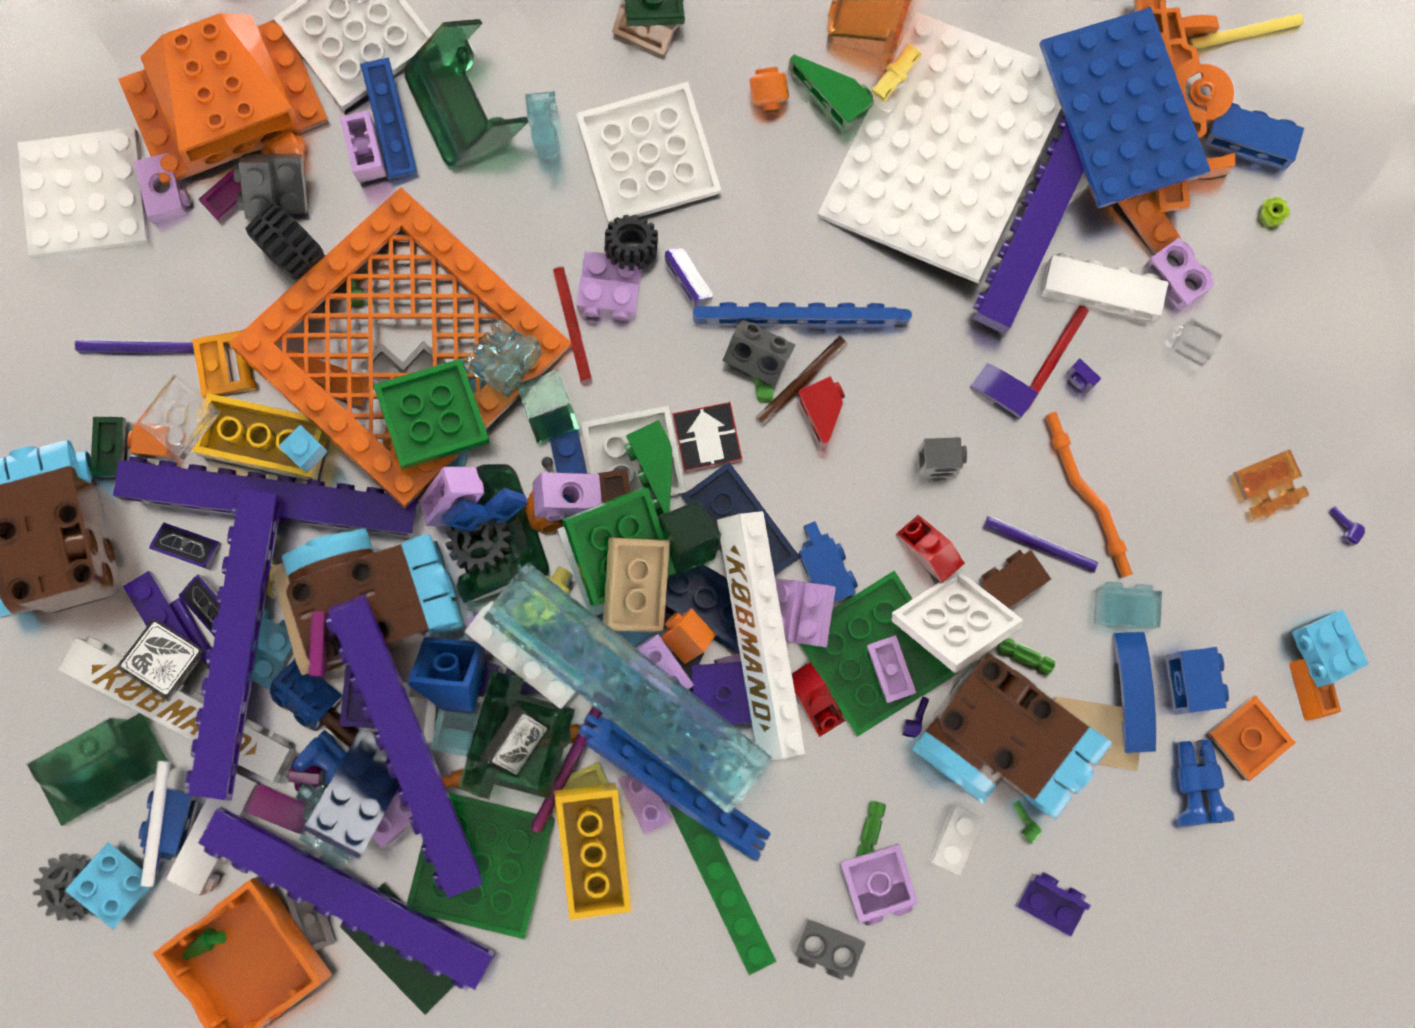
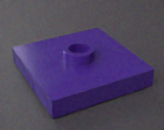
(723, 690)

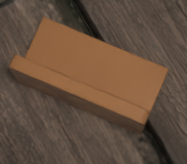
(652, 37)

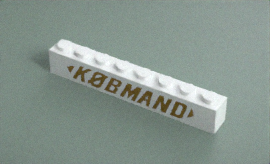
(761, 635)
(97, 669)

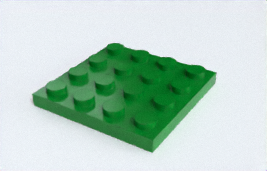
(848, 666)
(510, 866)

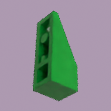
(837, 93)

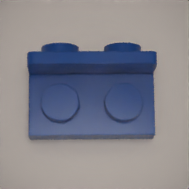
(303, 695)

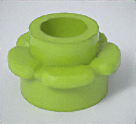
(1270, 216)

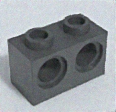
(758, 352)
(941, 457)
(831, 942)

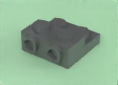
(271, 180)

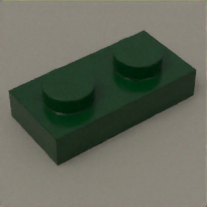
(107, 445)

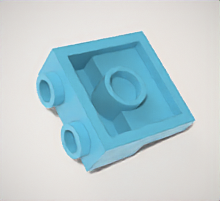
(1330, 648)
(273, 651)

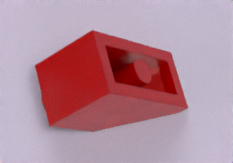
(822, 407)

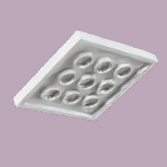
(344, 33)
(648, 152)
(82, 193)

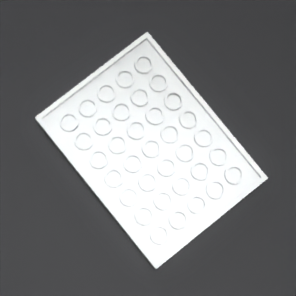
(947, 150)

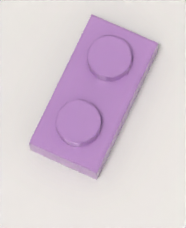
(891, 669)

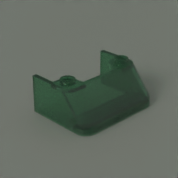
(448, 99)

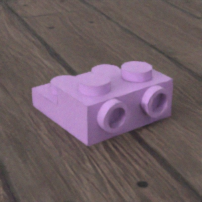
(607, 288)
(805, 611)
(879, 884)

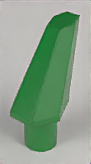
(204, 943)

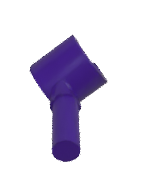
(1355, 530)
(913, 727)

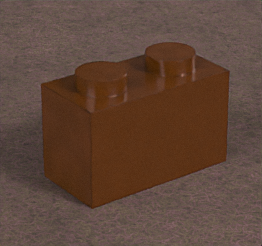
(1015, 580)

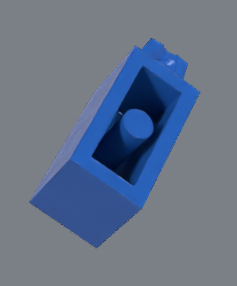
(824, 563)
(175, 824)

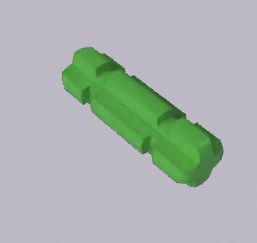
(1026, 656)
(871, 828)

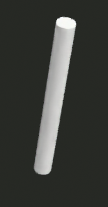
(155, 824)

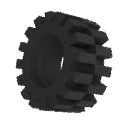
(631, 255)

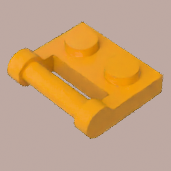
(214, 366)

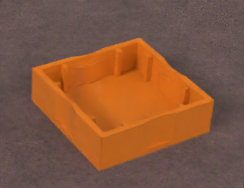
(255, 972)

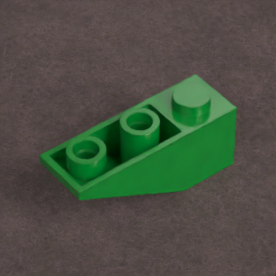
(654, 455)

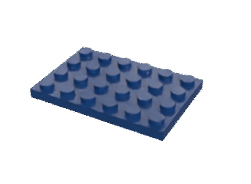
(1124, 107)

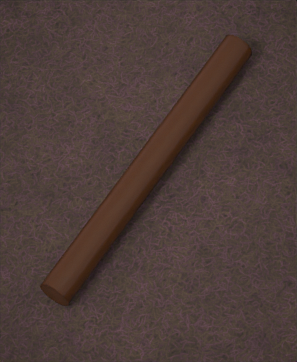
(801, 380)

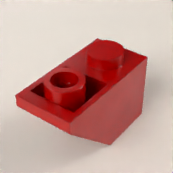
(931, 548)
(816, 700)

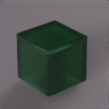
(547, 406)
(691, 536)

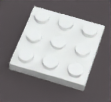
(606, 442)
(957, 621)

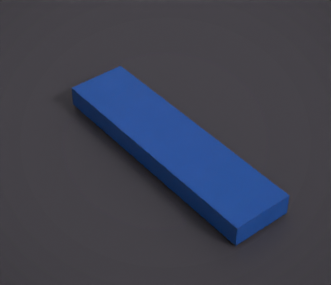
(388, 118)

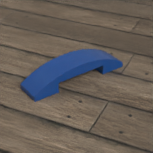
(1136, 692)

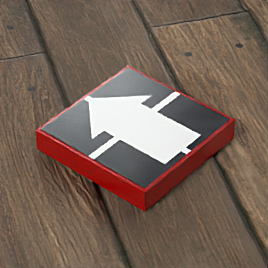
(707, 437)

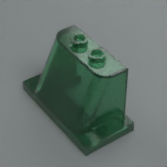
(545, 762)
(98, 766)

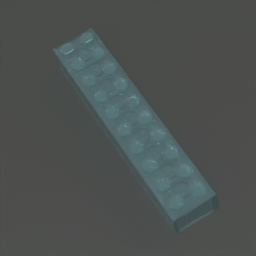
(628, 687)

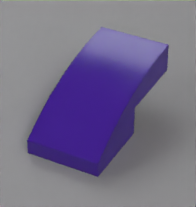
(1004, 389)

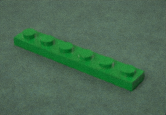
(725, 893)

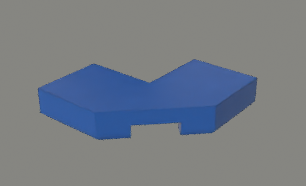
(467, 514)

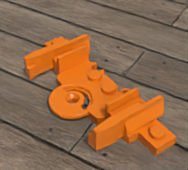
(1186, 64)

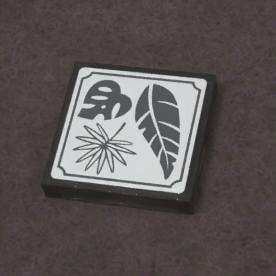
(160, 659)
(515, 741)

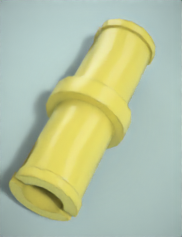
(896, 72)

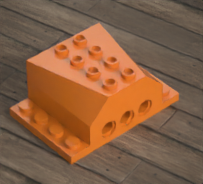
(219, 93)

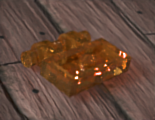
(1267, 475)

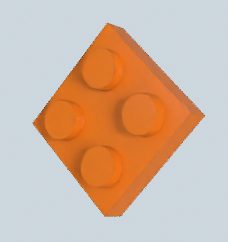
(1251, 738)

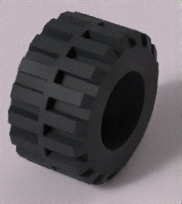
(284, 241)

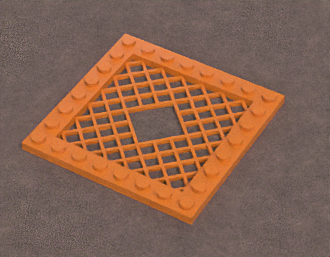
(399, 212)

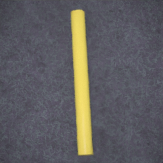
(1246, 31)

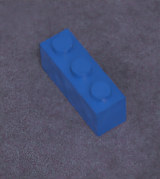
(1255, 136)

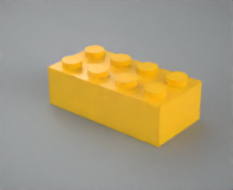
(251, 435)
(592, 851)

